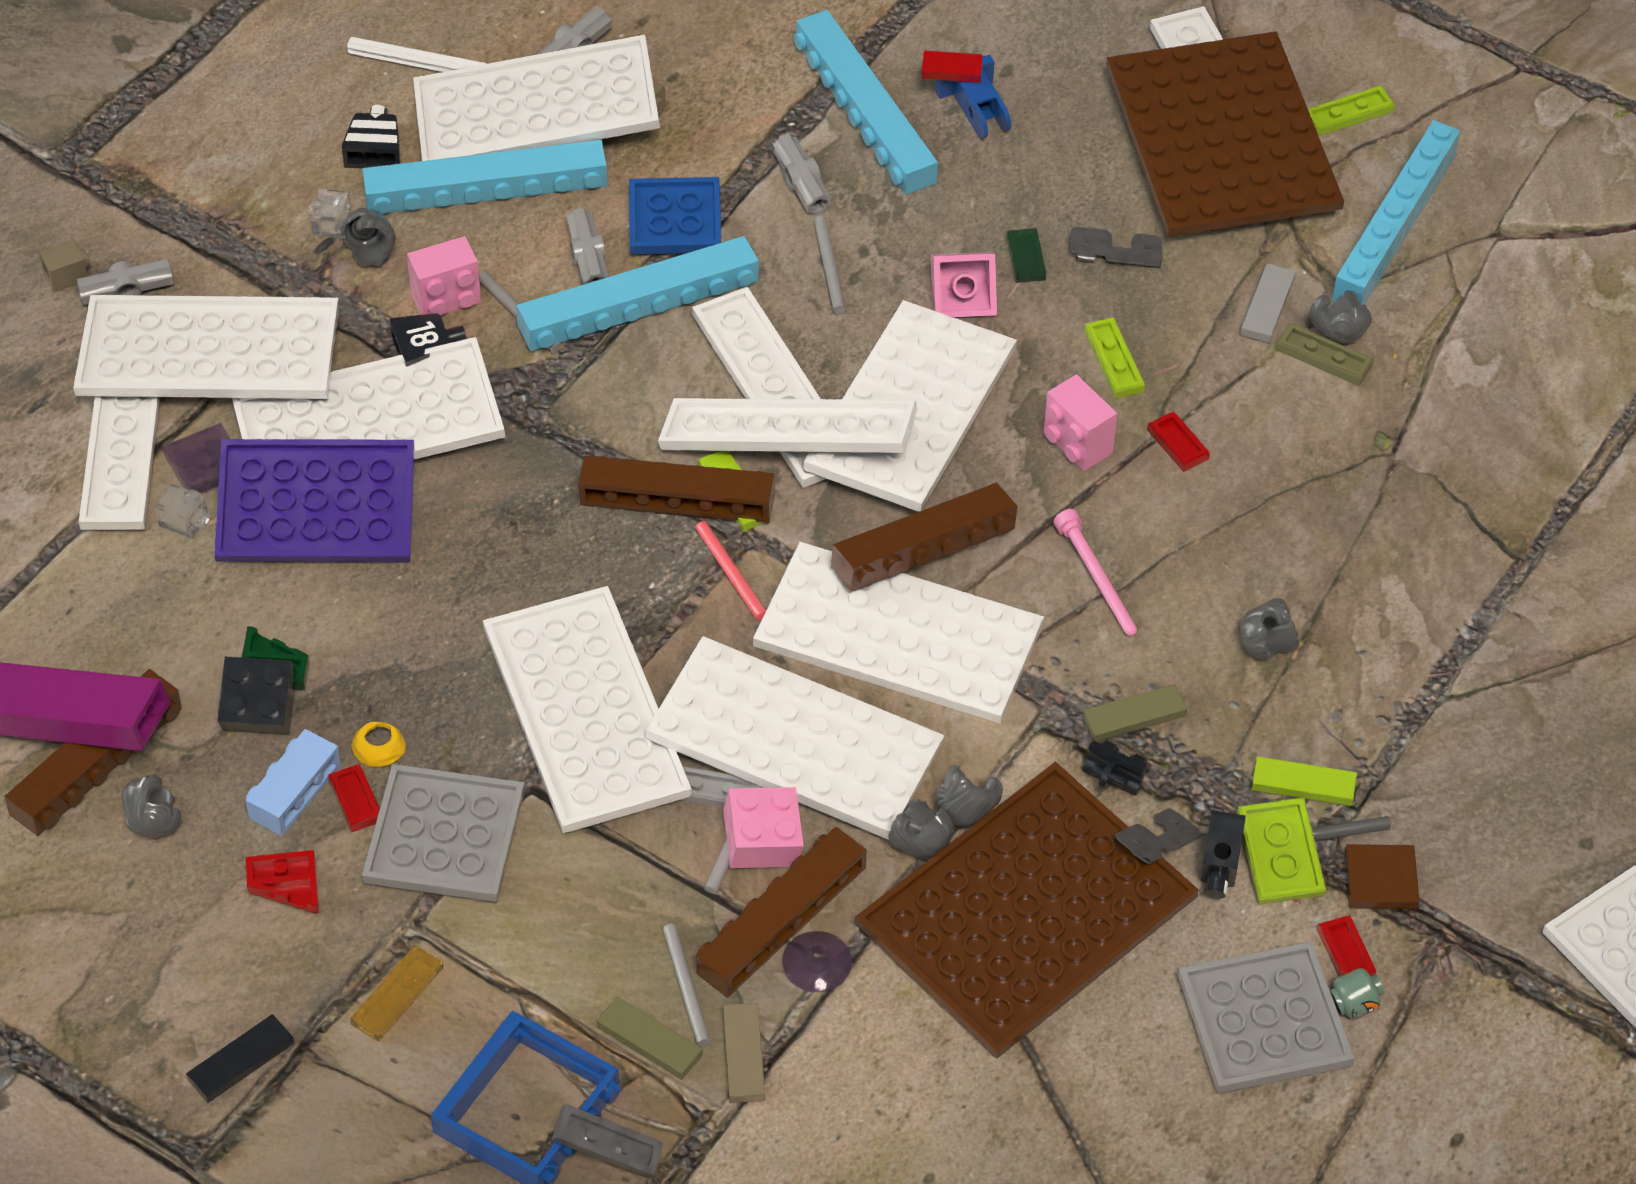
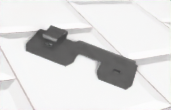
(1100, 244)
(1150, 844)

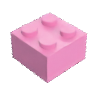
(444, 277)
(1080, 422)
(762, 827)

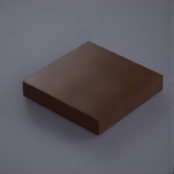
(1382, 876)

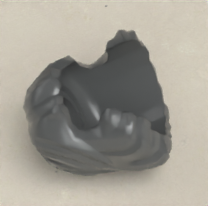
(368, 236)
(1343, 320)
(1268, 630)
(965, 800)
(150, 809)
(921, 830)

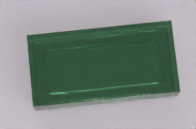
(1026, 255)

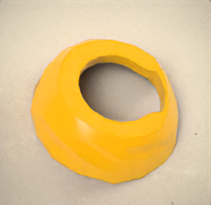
(378, 755)

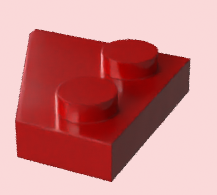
(285, 878)

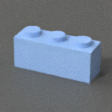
(292, 782)

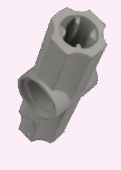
(582, 33)
(801, 174)
(586, 246)
(126, 279)

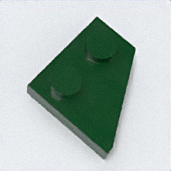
(263, 648)

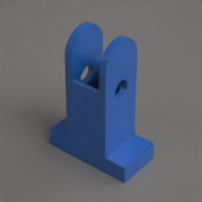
(978, 100)

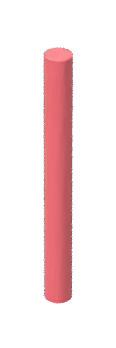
(731, 570)

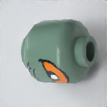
(1357, 993)

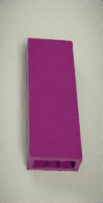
(80, 706)

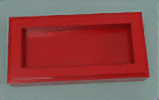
(952, 66)
(1178, 441)
(355, 797)
(1345, 946)

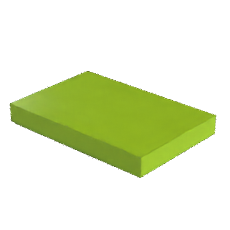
(1281, 851)

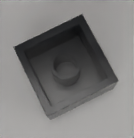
(257, 695)

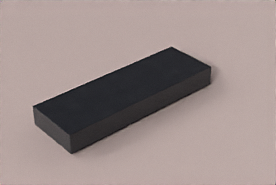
(240, 1058)

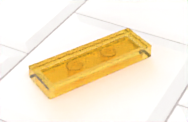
(396, 993)

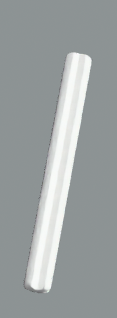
(408, 56)

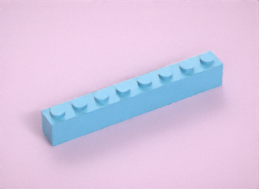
(866, 102)
(485, 177)
(1398, 212)
(637, 293)

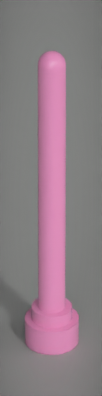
(1069, 524)

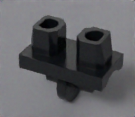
(1115, 768)

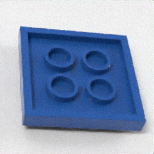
(674, 214)

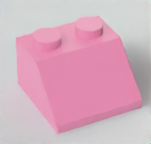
(964, 284)

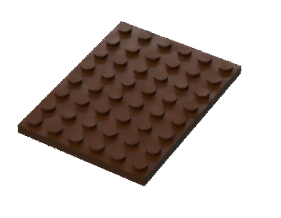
(1223, 134)
(1024, 909)

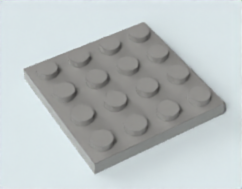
(444, 833)
(1265, 1017)

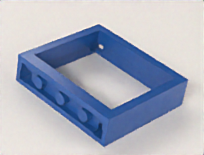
(458, 1100)

